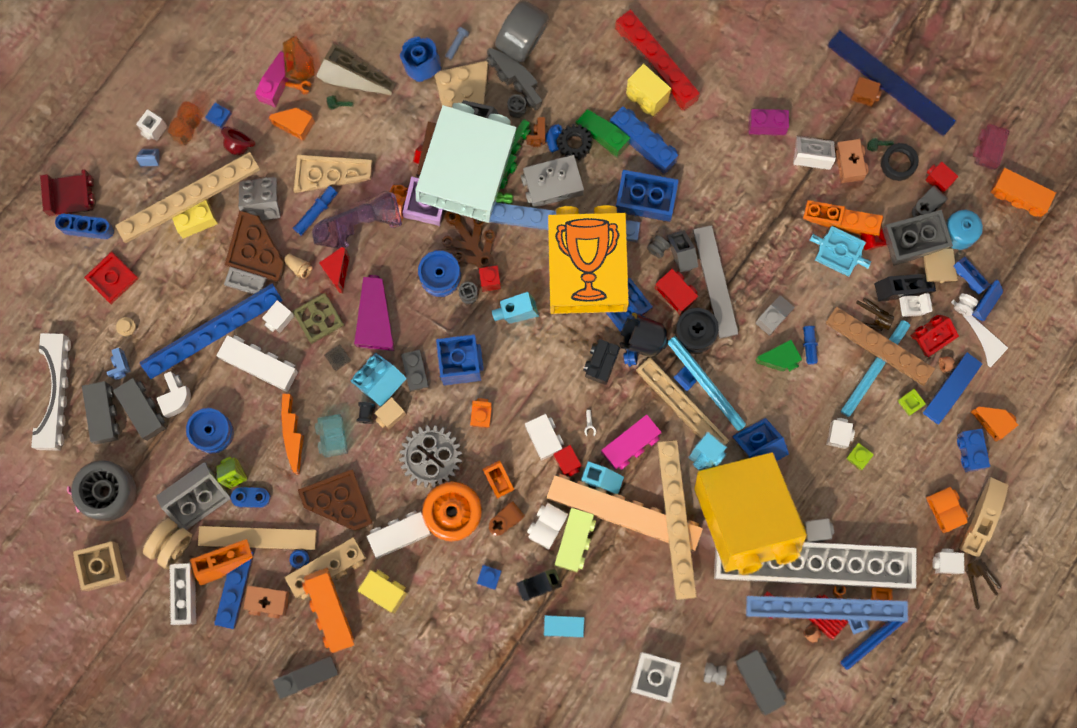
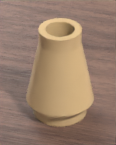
(299, 266)

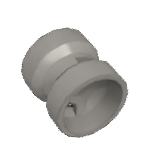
(715, 674)

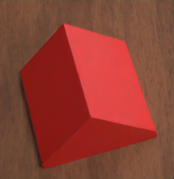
(336, 268)

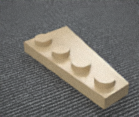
(321, 172)

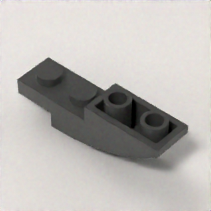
(511, 71)

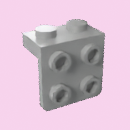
(260, 198)

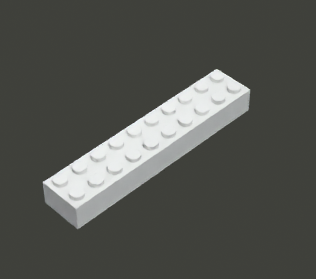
(837, 566)

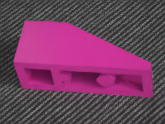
(272, 82)

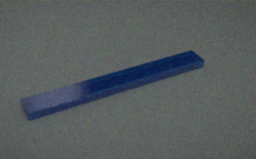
(891, 83)

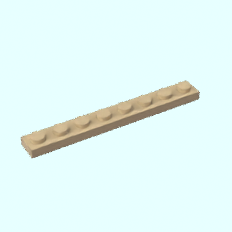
(187, 197)
(676, 520)

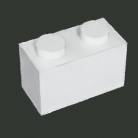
(543, 436)

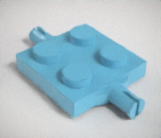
(840, 251)

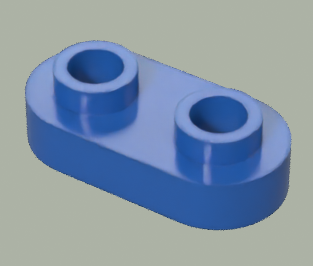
(250, 497)

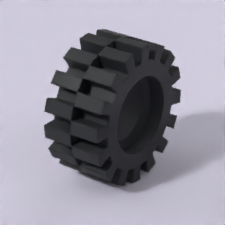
(575, 131)

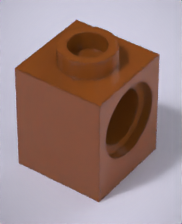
(866, 91)

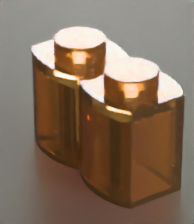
(183, 126)

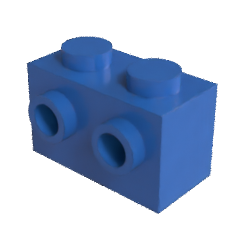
(973, 450)

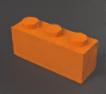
(1022, 192)

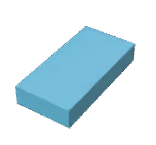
(564, 626)

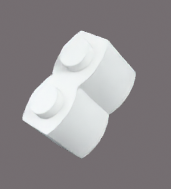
(547, 526)

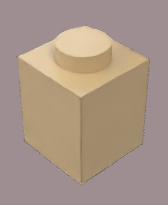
(389, 414)

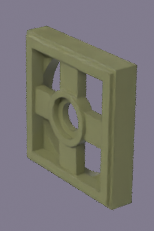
(323, 298)

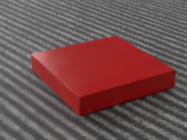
(111, 277)

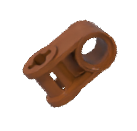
(508, 516)

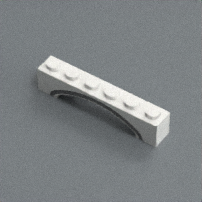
(49, 432)

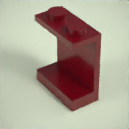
(67, 194)

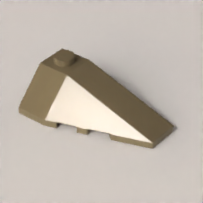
(343, 70)

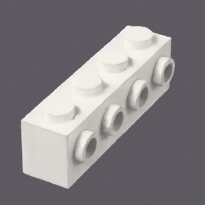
(257, 363)

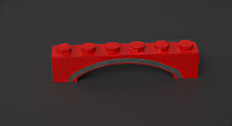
(641, 39)

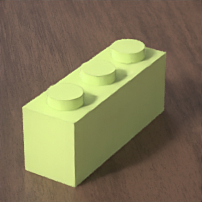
(575, 540)

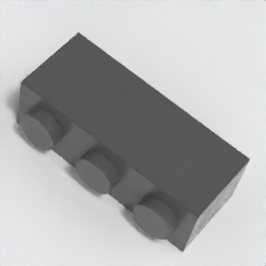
(140, 409)
(100, 413)
(761, 682)

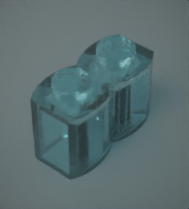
(331, 436)

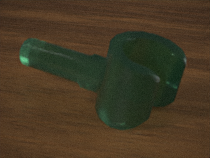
(333, 104)
(874, 143)

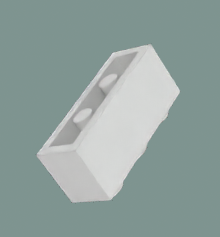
(398, 534)
(182, 594)

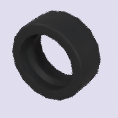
(905, 149)

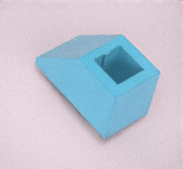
(602, 478)

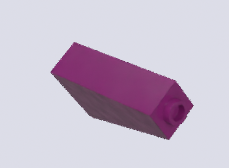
(373, 319)

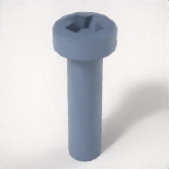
(456, 43)

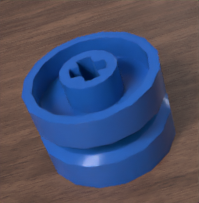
(442, 284)
(199, 426)

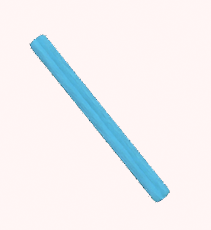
(873, 371)
(706, 383)

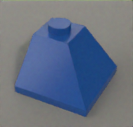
(762, 439)

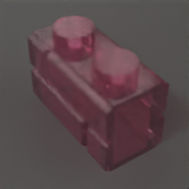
(991, 146)

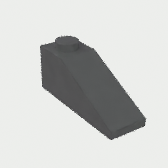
(305, 677)

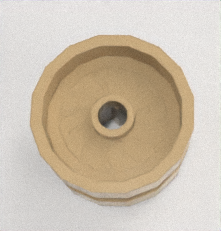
(167, 543)

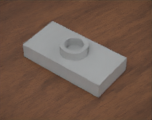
(244, 281)

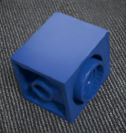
(459, 359)

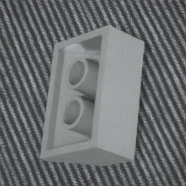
(193, 497)

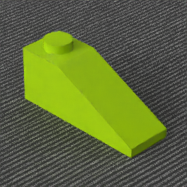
(230, 473)

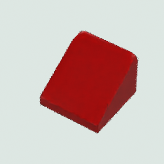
(873, 241)

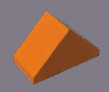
(498, 479)

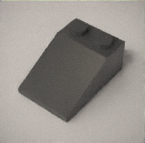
(917, 237)

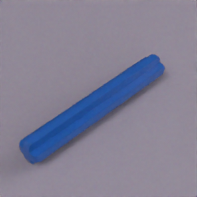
(870, 643)

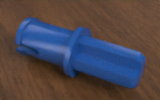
(810, 345)

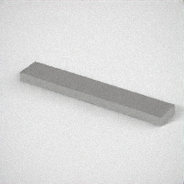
(715, 281)

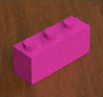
(631, 443)

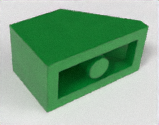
(781, 357)

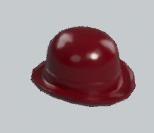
(236, 141)

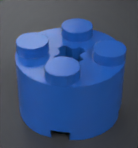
(420, 58)

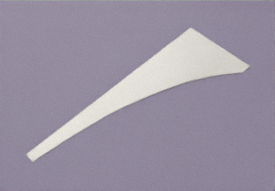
(992, 346)

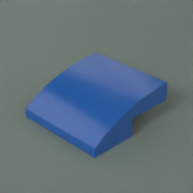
(636, 303)

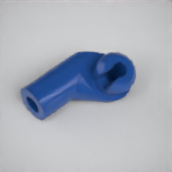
(551, 137)

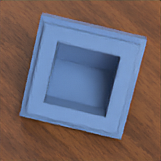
(148, 157)
(858, 625)

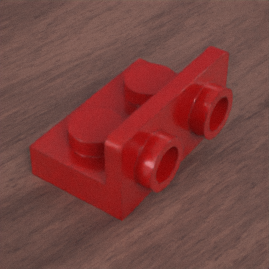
(935, 334)

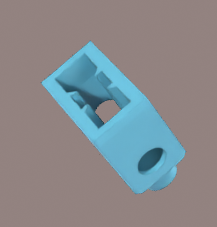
(523, 305)

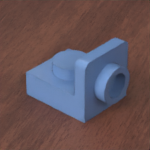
(119, 360)

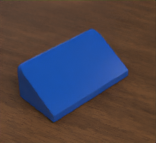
(988, 301)

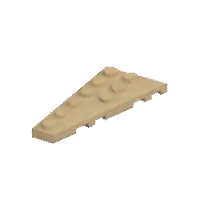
(462, 84)

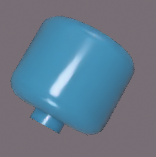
(964, 229)

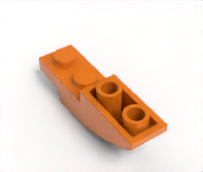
(843, 219)

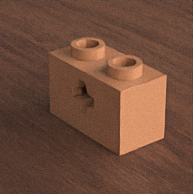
(847, 170)
(256, 595)

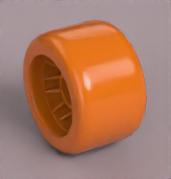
(467, 505)

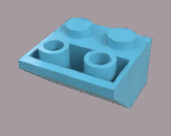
(378, 379)

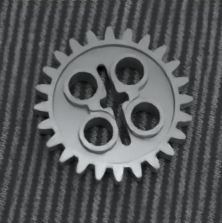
(419, 470)

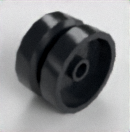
(702, 321)

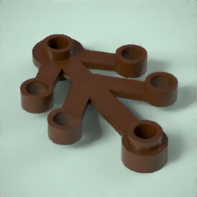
(470, 243)

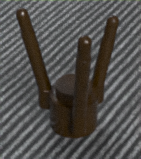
(883, 318)
(979, 569)

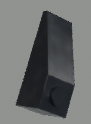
(904, 285)

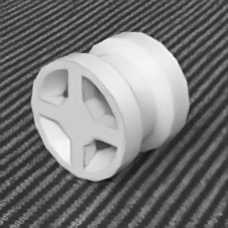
(966, 304)

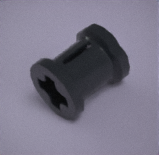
(365, 412)

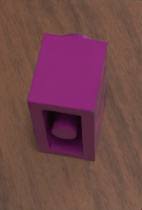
(768, 122)

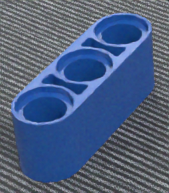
(76, 223)

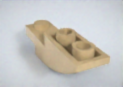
(985, 518)

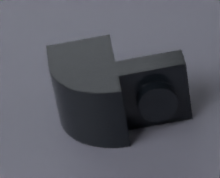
(538, 585)

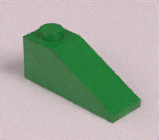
(604, 132)

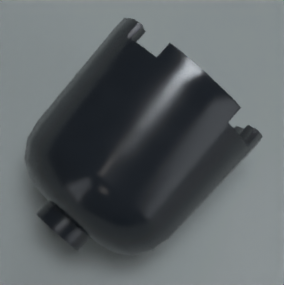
(643, 336)

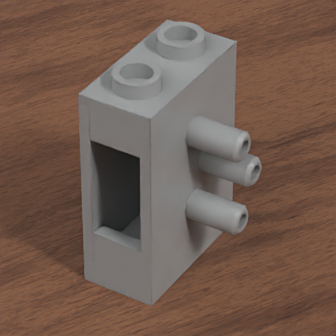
(552, 181)

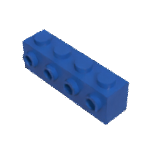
(645, 141)

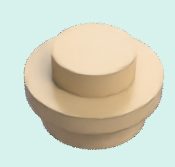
(125, 326)

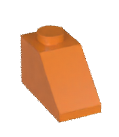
(294, 122)
(995, 421)

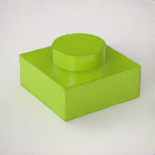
(911, 402)
(859, 456)

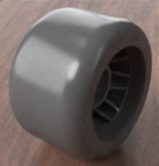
(521, 30)
(89, 487)

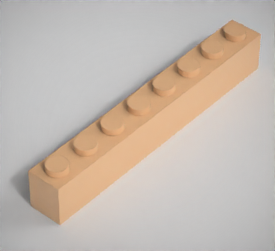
(616, 509)

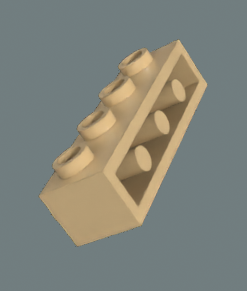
(337, 560)

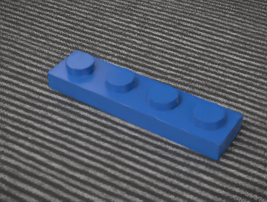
(232, 596)

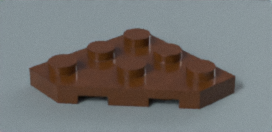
(253, 248)
(338, 500)

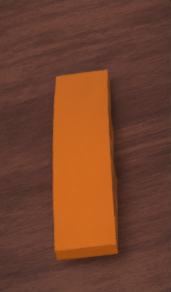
(292, 439)

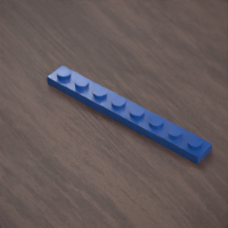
(210, 331)

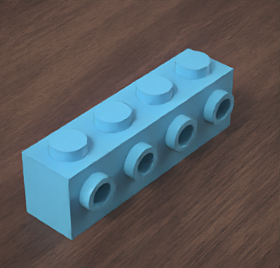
(707, 453)

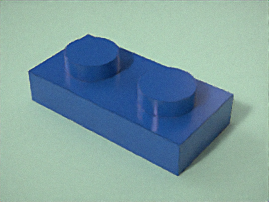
(966, 270)

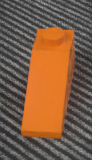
(220, 562)

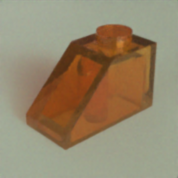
(297, 60)

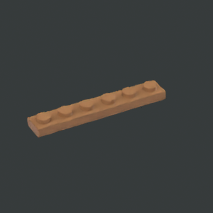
(880, 346)

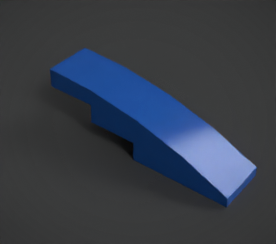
(952, 388)

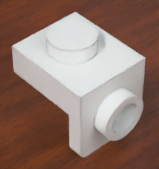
(915, 305)

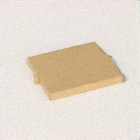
(940, 266)

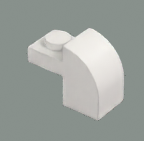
(177, 399)

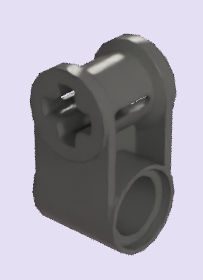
(929, 202)

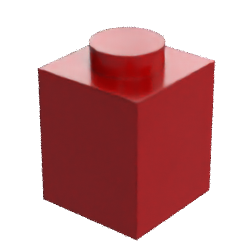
(941, 176)
(489, 278)
(567, 461)

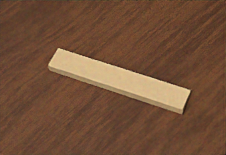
(678, 401)
(258, 537)

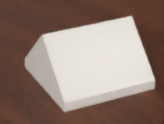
(814, 153)

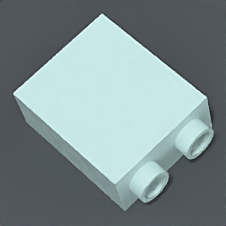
(466, 162)

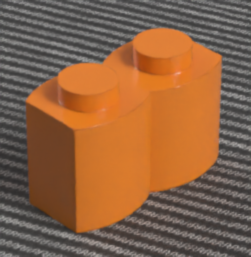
(947, 509)

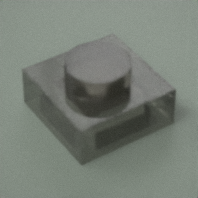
(337, 357)

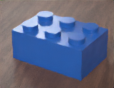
(646, 195)

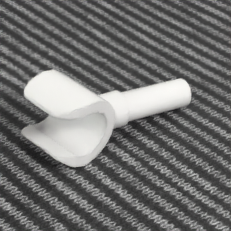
(589, 422)

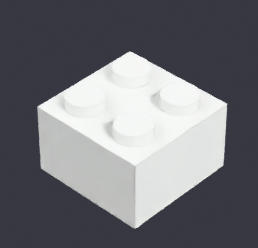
(655, 677)

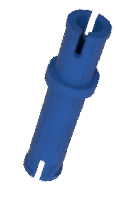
(318, 207)

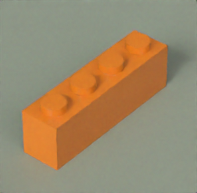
(329, 610)

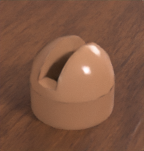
(946, 364)
(812, 633)

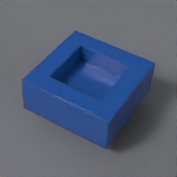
(218, 115)
(685, 378)
(489, 577)

